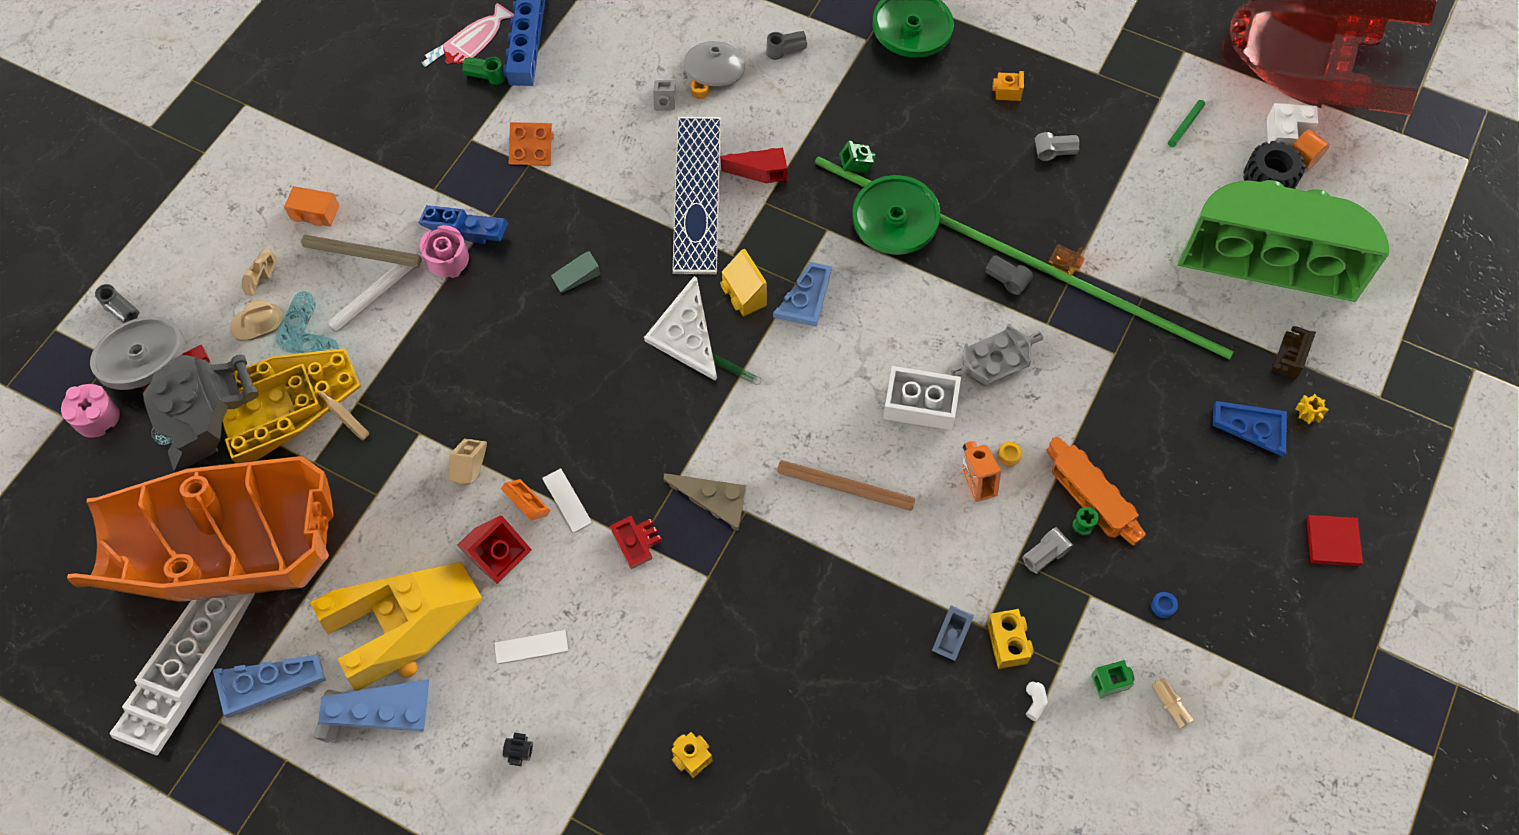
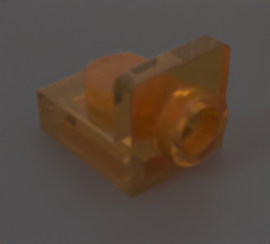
(1066, 259)

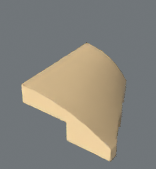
(260, 268)

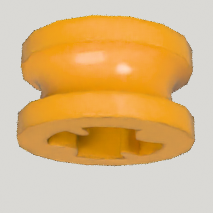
(699, 93)

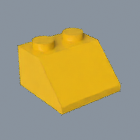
(744, 284)

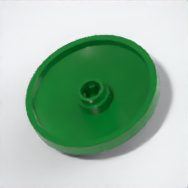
(913, 26)
(896, 214)

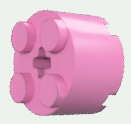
(444, 251)
(89, 410)

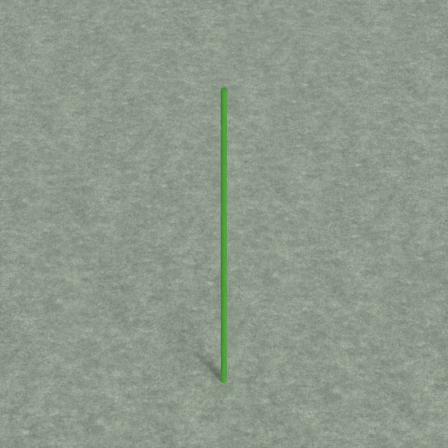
(1095, 291)

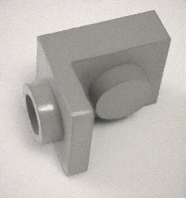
(664, 94)

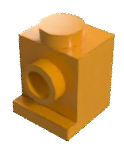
(1009, 86)

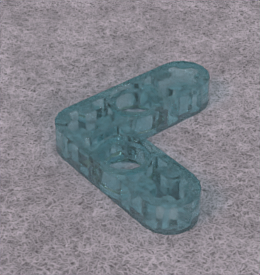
(297, 333)

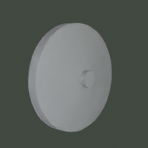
(135, 351)

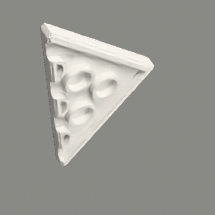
(684, 331)

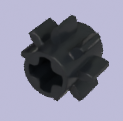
(517, 749)

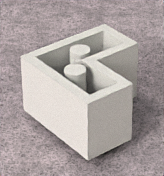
(1290, 121)

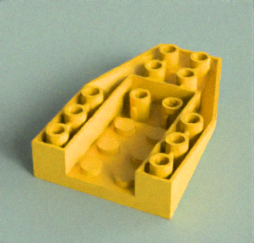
(286, 400)

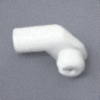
(1039, 698)

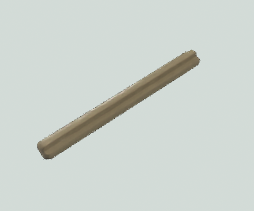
(360, 250)

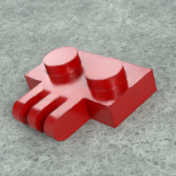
(635, 540)

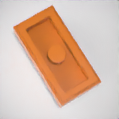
(525, 499)

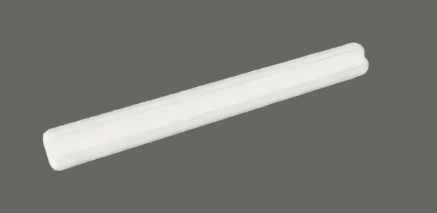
(368, 296)

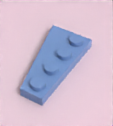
(255, 685)
(381, 707)

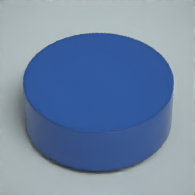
(1164, 604)

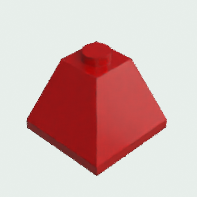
(494, 548)

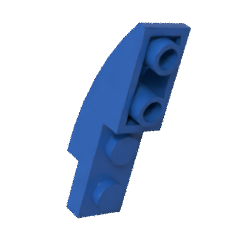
(472, 227)

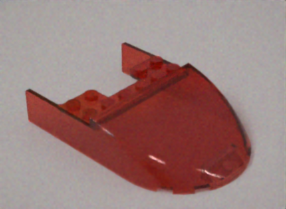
(1313, 45)

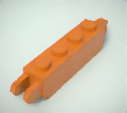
(1094, 491)

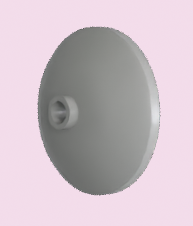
(714, 63)

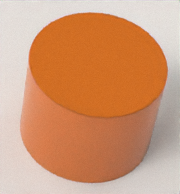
(1311, 148)

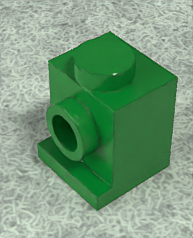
(856, 157)
(1117, 670)

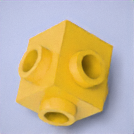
(694, 762)

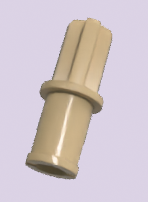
(1171, 702)

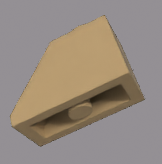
(466, 461)

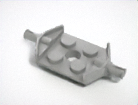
(1009, 345)

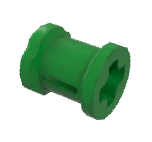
(1090, 517)

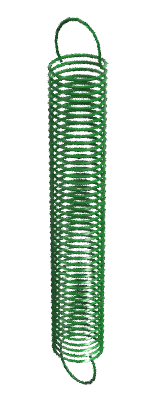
(725, 361)

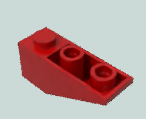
(761, 165)

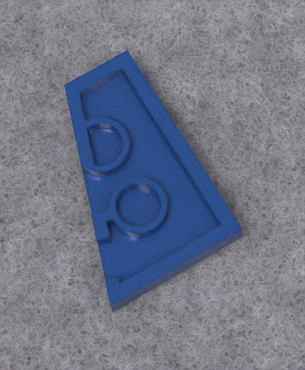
(1254, 424)

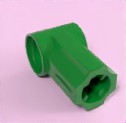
(487, 69)

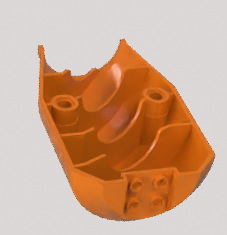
(252, 517)

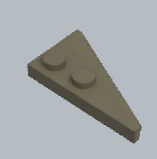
(720, 498)

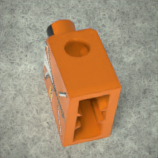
(981, 471)

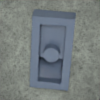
(953, 632)

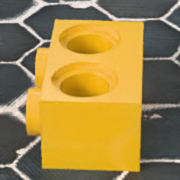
(1002, 638)

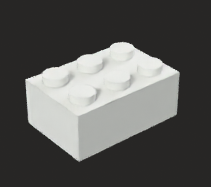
(922, 398)

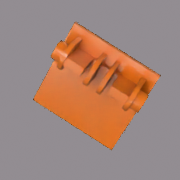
(530, 143)

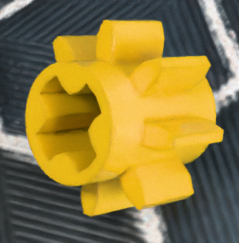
(1311, 409)

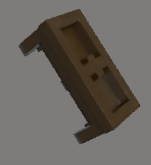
(1293, 352)

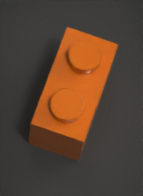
(311, 206)

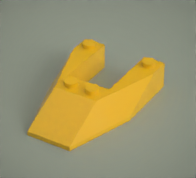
(412, 611)

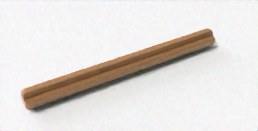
(846, 485)

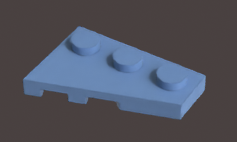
(806, 297)

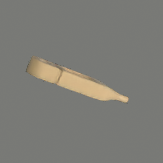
(345, 417)

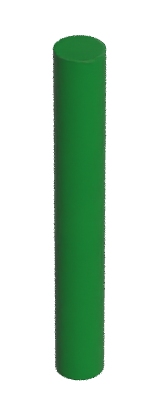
(1186, 123)

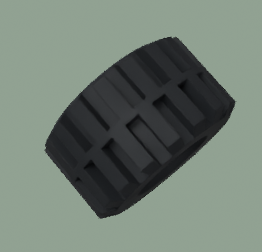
(1278, 157)

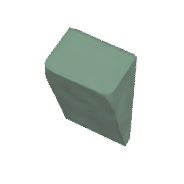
(576, 272)

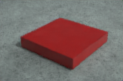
(1334, 540)

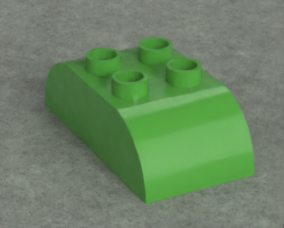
(1287, 239)

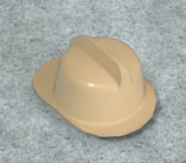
(255, 320)

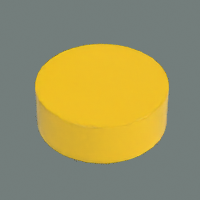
(1009, 453)

